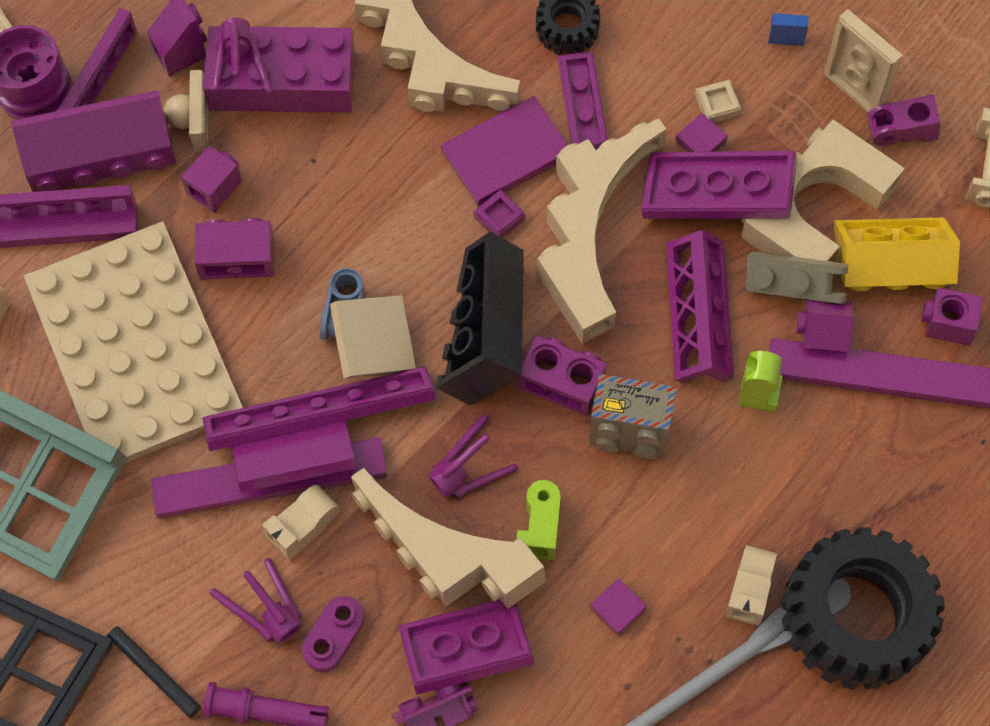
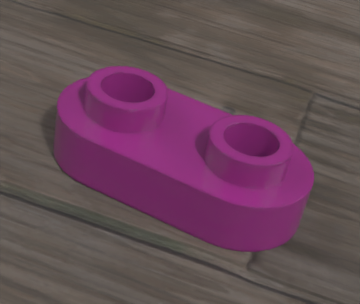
(333, 632)

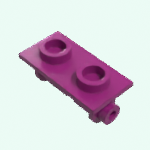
(447, 702)

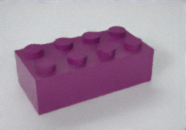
(305, 66)

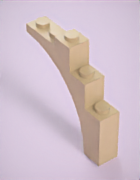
(436, 71)
(591, 179)

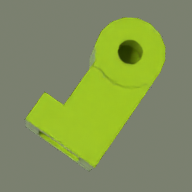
(761, 381)
(543, 509)

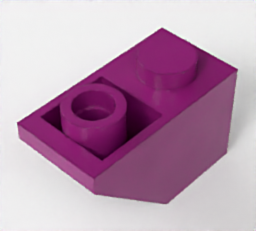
(178, 36)

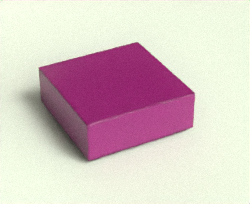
(701, 136)
(499, 214)
(618, 607)

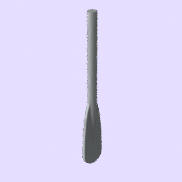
(765, 638)

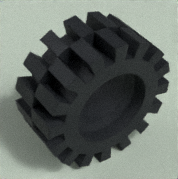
(567, 38)

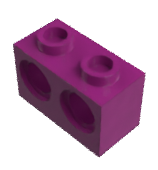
(557, 383)

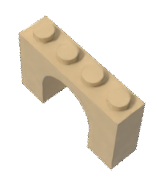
(833, 158)

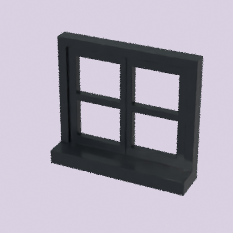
(36, 620)

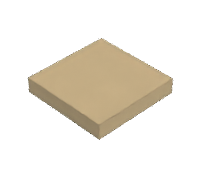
(372, 336)

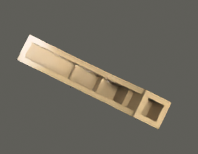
(448, 558)

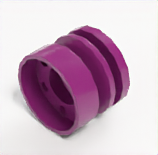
(31, 72)

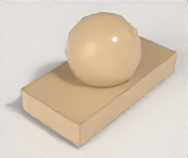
(191, 112)

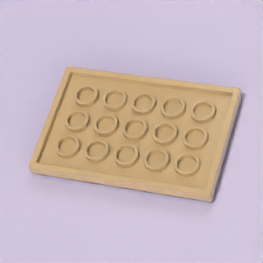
(132, 343)

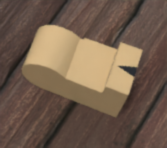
(301, 521)
(751, 586)

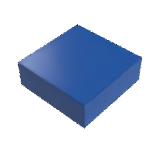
(788, 29)

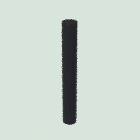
(154, 672)

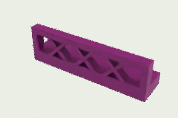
(56, 219)
(707, 301)

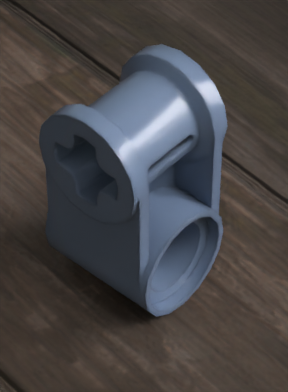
(340, 279)

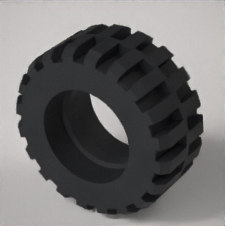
(891, 569)

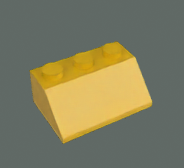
(897, 253)

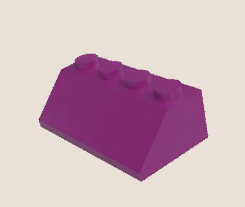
(94, 142)

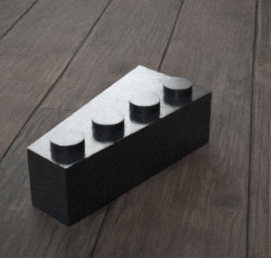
(486, 321)

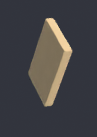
(862, 62)

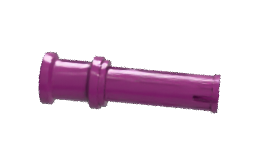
(245, 705)

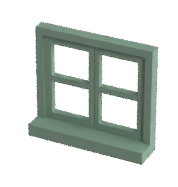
(74, 443)

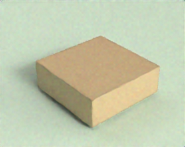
(718, 101)

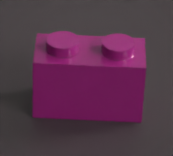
(234, 249)

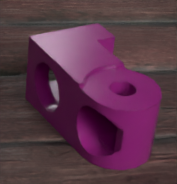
(905, 121)

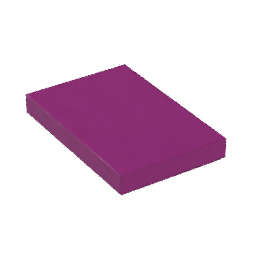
(504, 150)
(293, 457)
(465, 645)

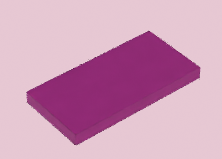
(719, 185)

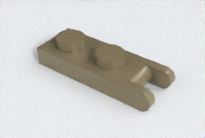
(794, 277)

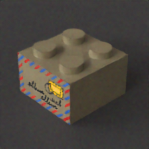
(631, 416)

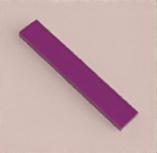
(884, 373)
(318, 408)
(220, 488)

